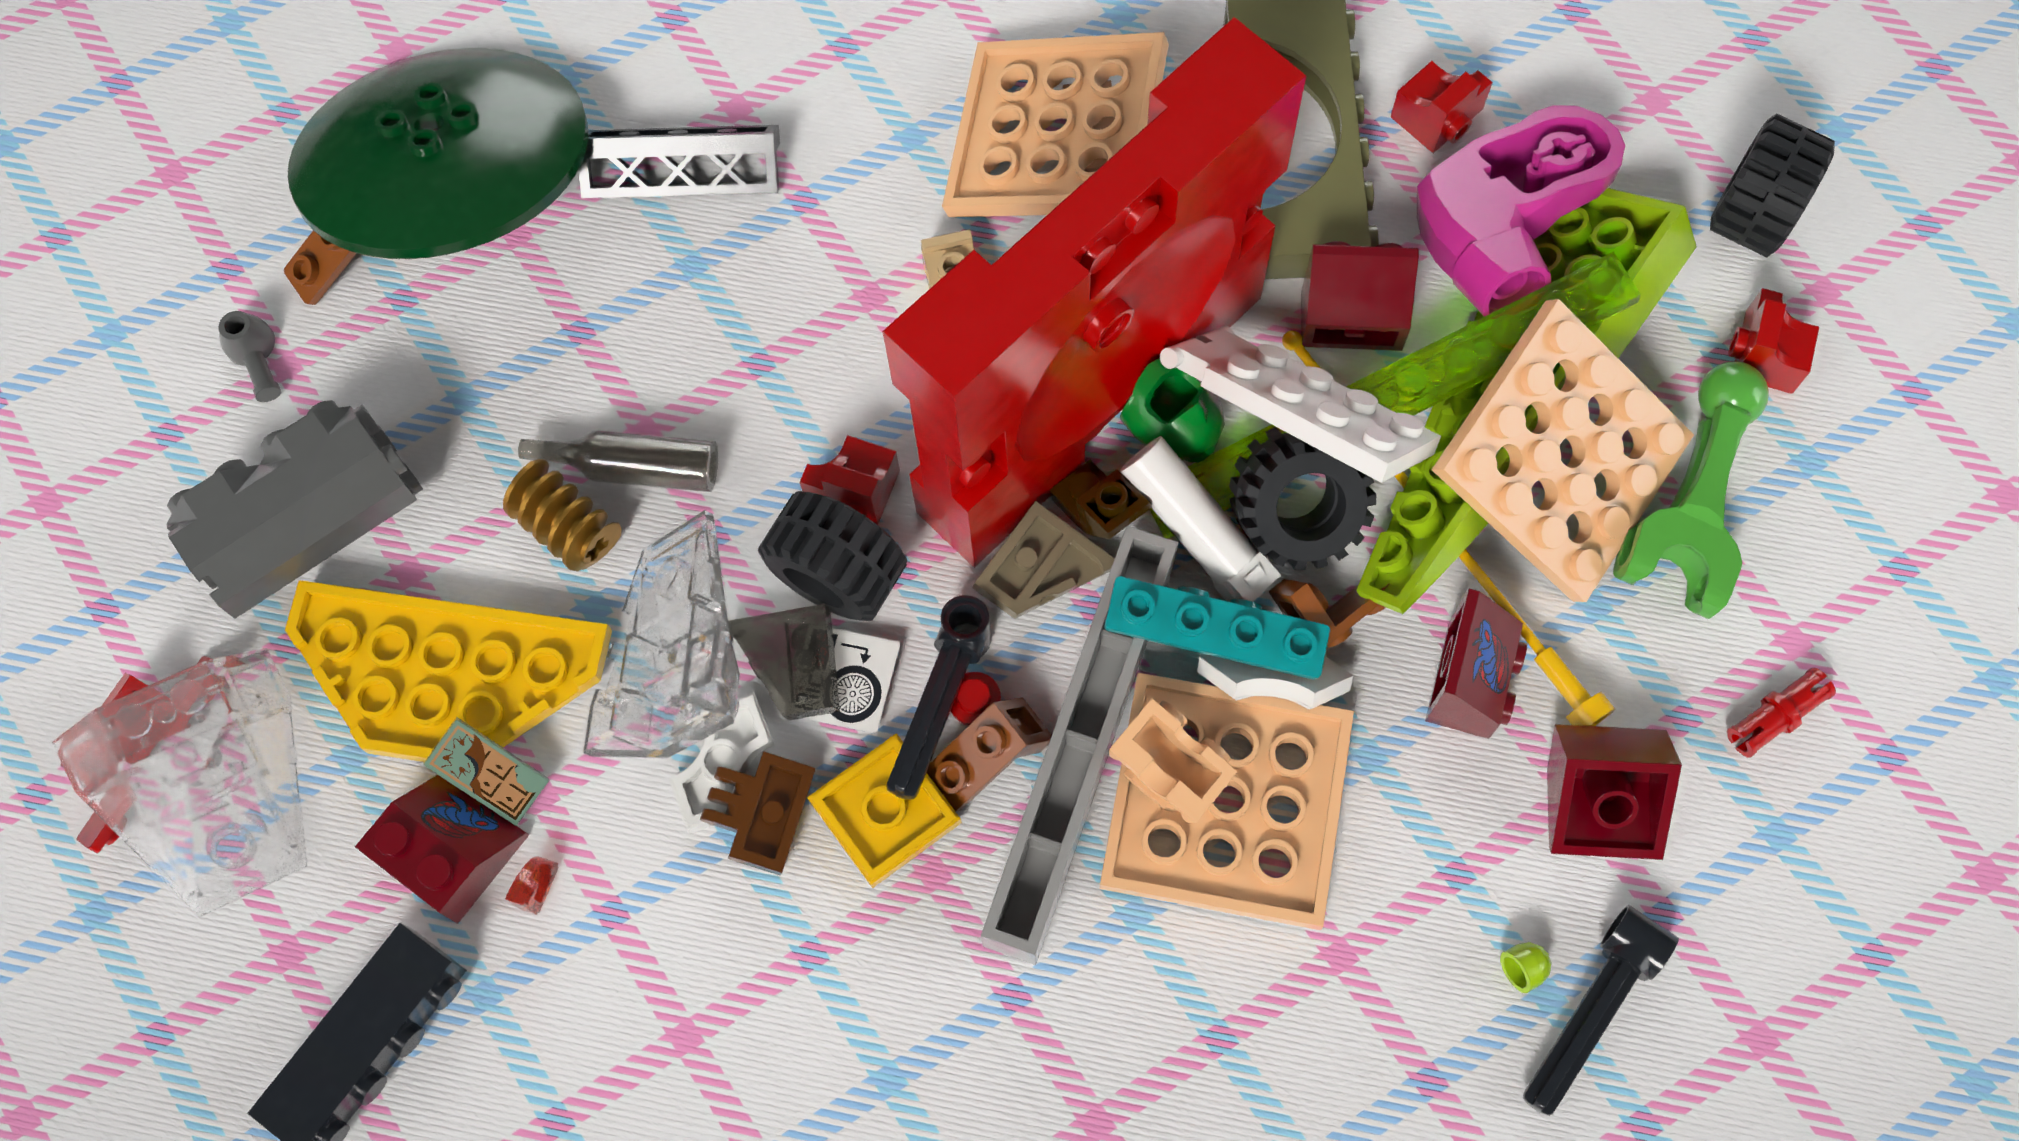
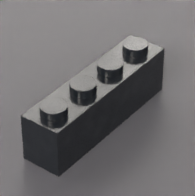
(360, 1040)

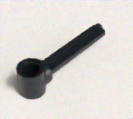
(929, 720)
(1633, 951)

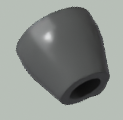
(250, 350)

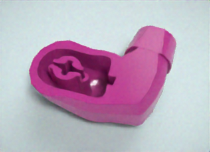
(1506, 191)

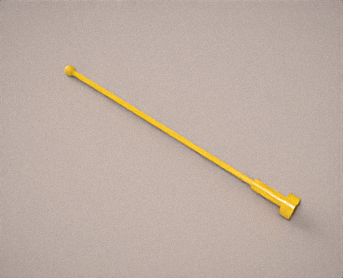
(1586, 709)

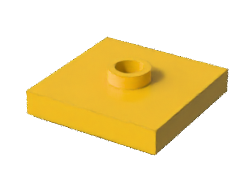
(875, 825)

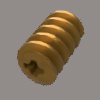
(558, 517)

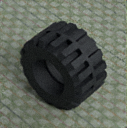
(1772, 185)
(1311, 536)
(833, 555)

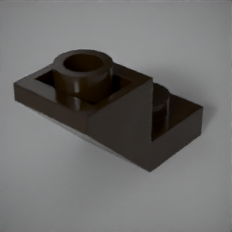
(1099, 502)

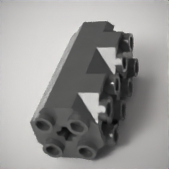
(305, 501)

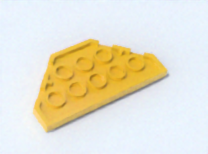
(416, 663)

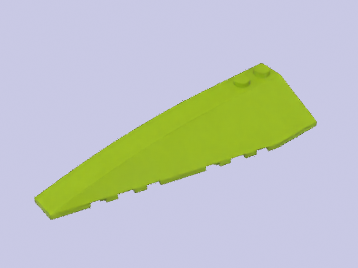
(1429, 518)

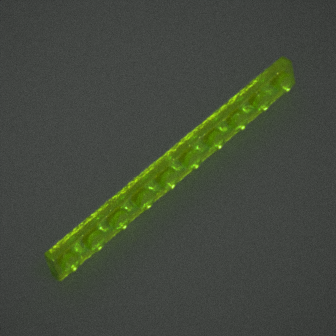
(1452, 361)

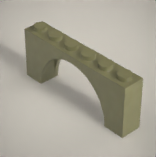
(1336, 208)

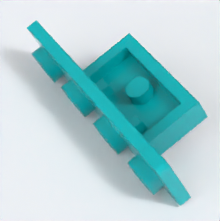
(1217, 627)

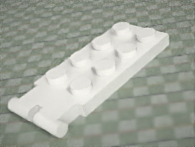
(1305, 402)

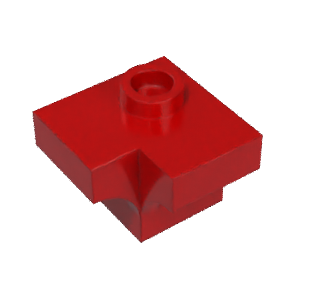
(1440, 105)
(1775, 342)
(857, 477)

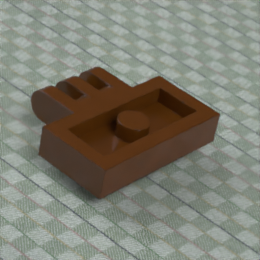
(761, 810)

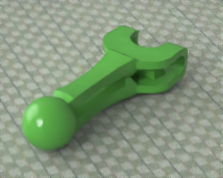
(1693, 525)

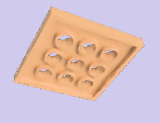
(1045, 63)
(1499, 421)
(1307, 841)

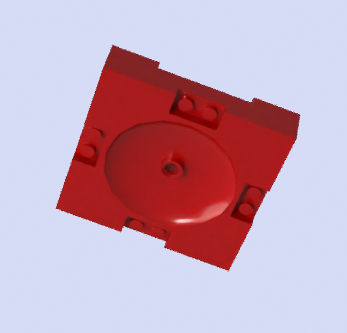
(1047, 342)

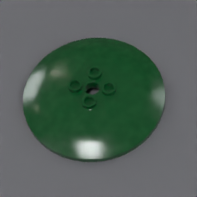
(394, 188)

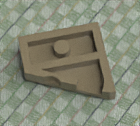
(1040, 564)

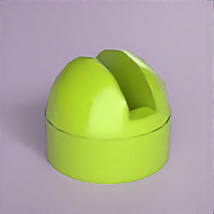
(1526, 966)

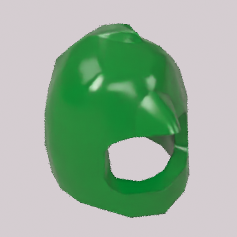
(1177, 409)

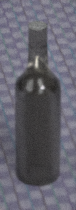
(633, 459)

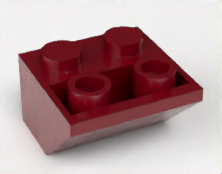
(1358, 296)

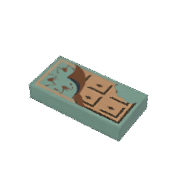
(486, 771)

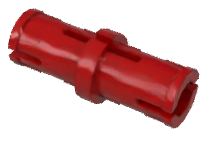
(1781, 712)

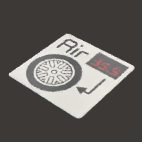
(863, 679)

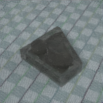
(793, 658)

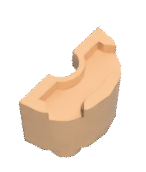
(1170, 763)

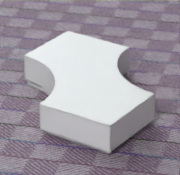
(1247, 680)
(728, 748)

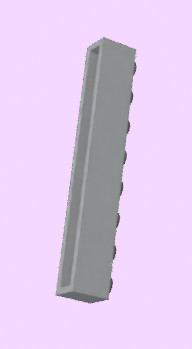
(1073, 763)

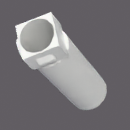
(1199, 522)

